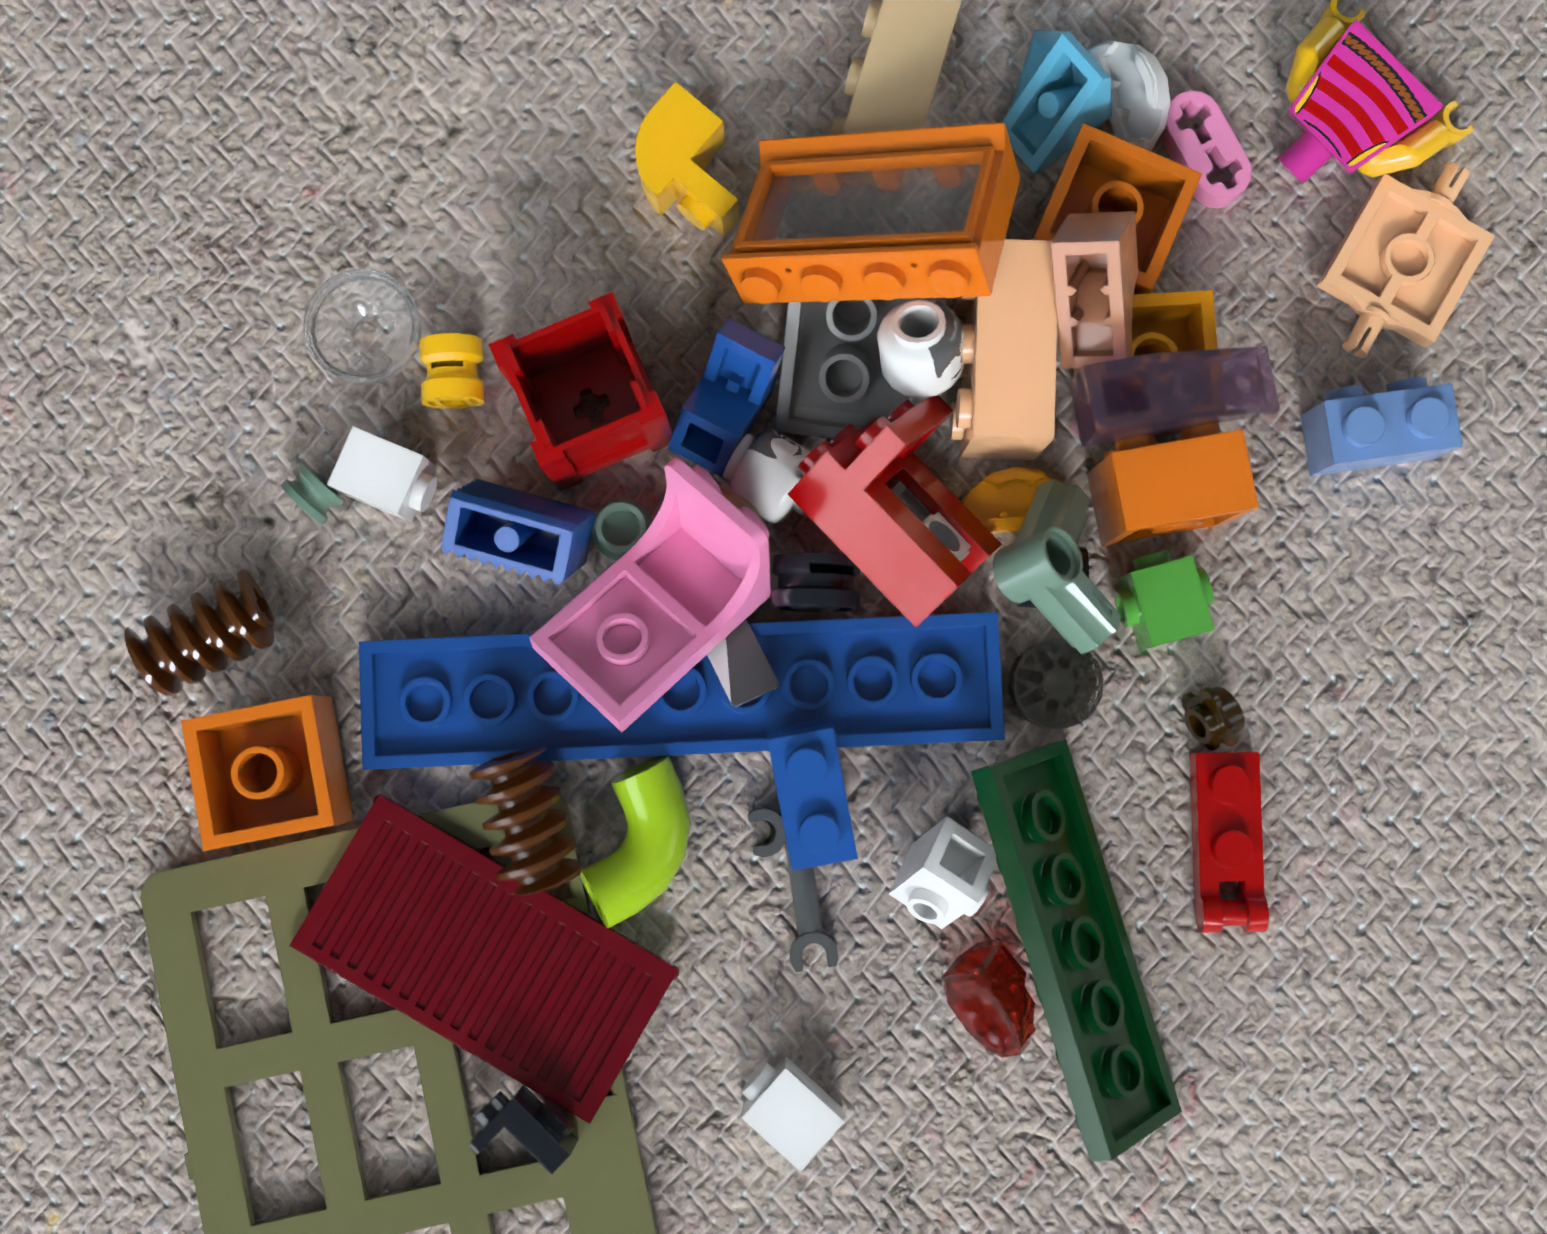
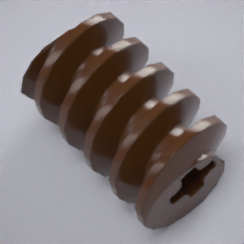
(204, 638)
(527, 821)

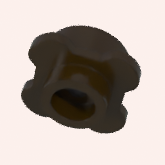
(1213, 717)

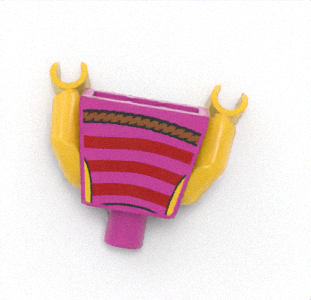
(1359, 104)

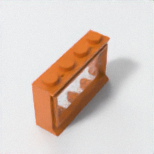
(876, 216)

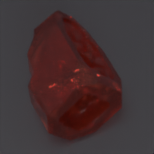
(991, 998)

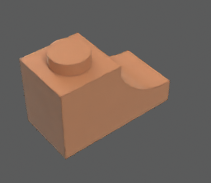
(1095, 286)

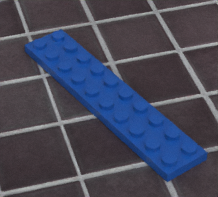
(497, 696)

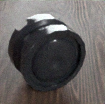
(824, 589)

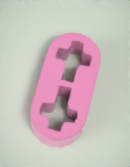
(1217, 143)

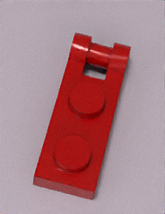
(1227, 840)

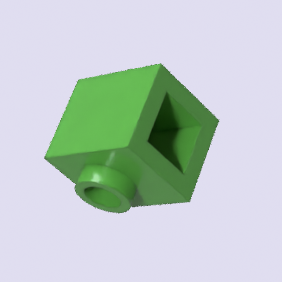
(1164, 599)

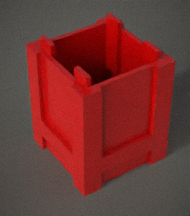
(562, 365)

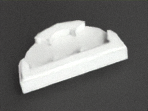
(1137, 91)

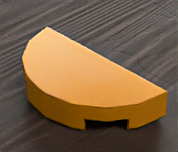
(1004, 498)

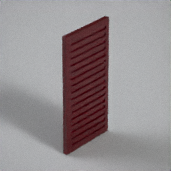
(483, 967)

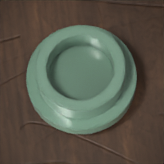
(619, 526)

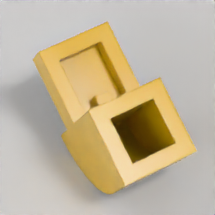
(670, 155)

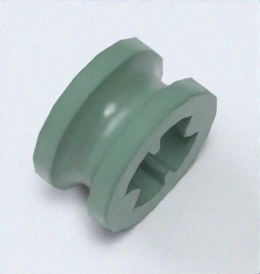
(312, 493)

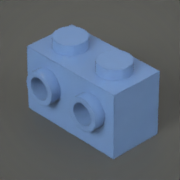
(1381, 428)

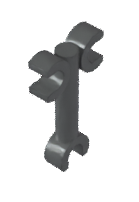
(803, 894)

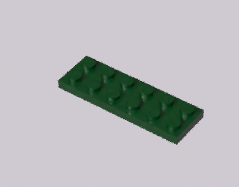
(1077, 948)

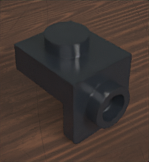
(537, 1125)

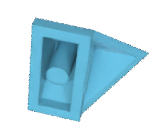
(1054, 97)

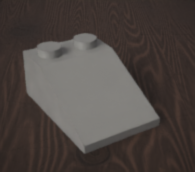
(833, 367)

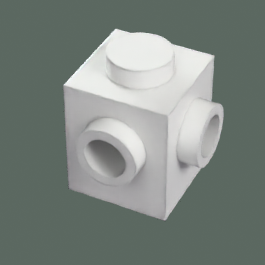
(945, 874)

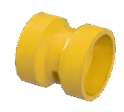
(452, 371)

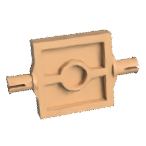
(1405, 260)

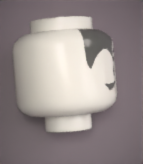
(921, 348)
(765, 472)

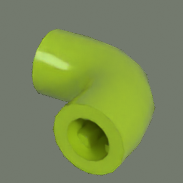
(652, 845)

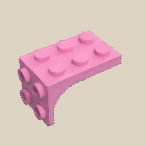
(663, 600)

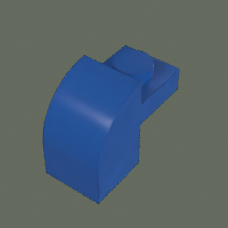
(727, 397)

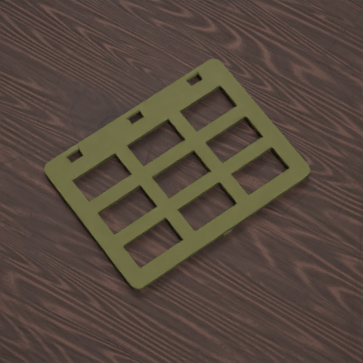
(599, 1181)

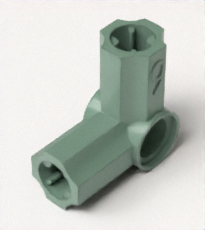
(1048, 567)

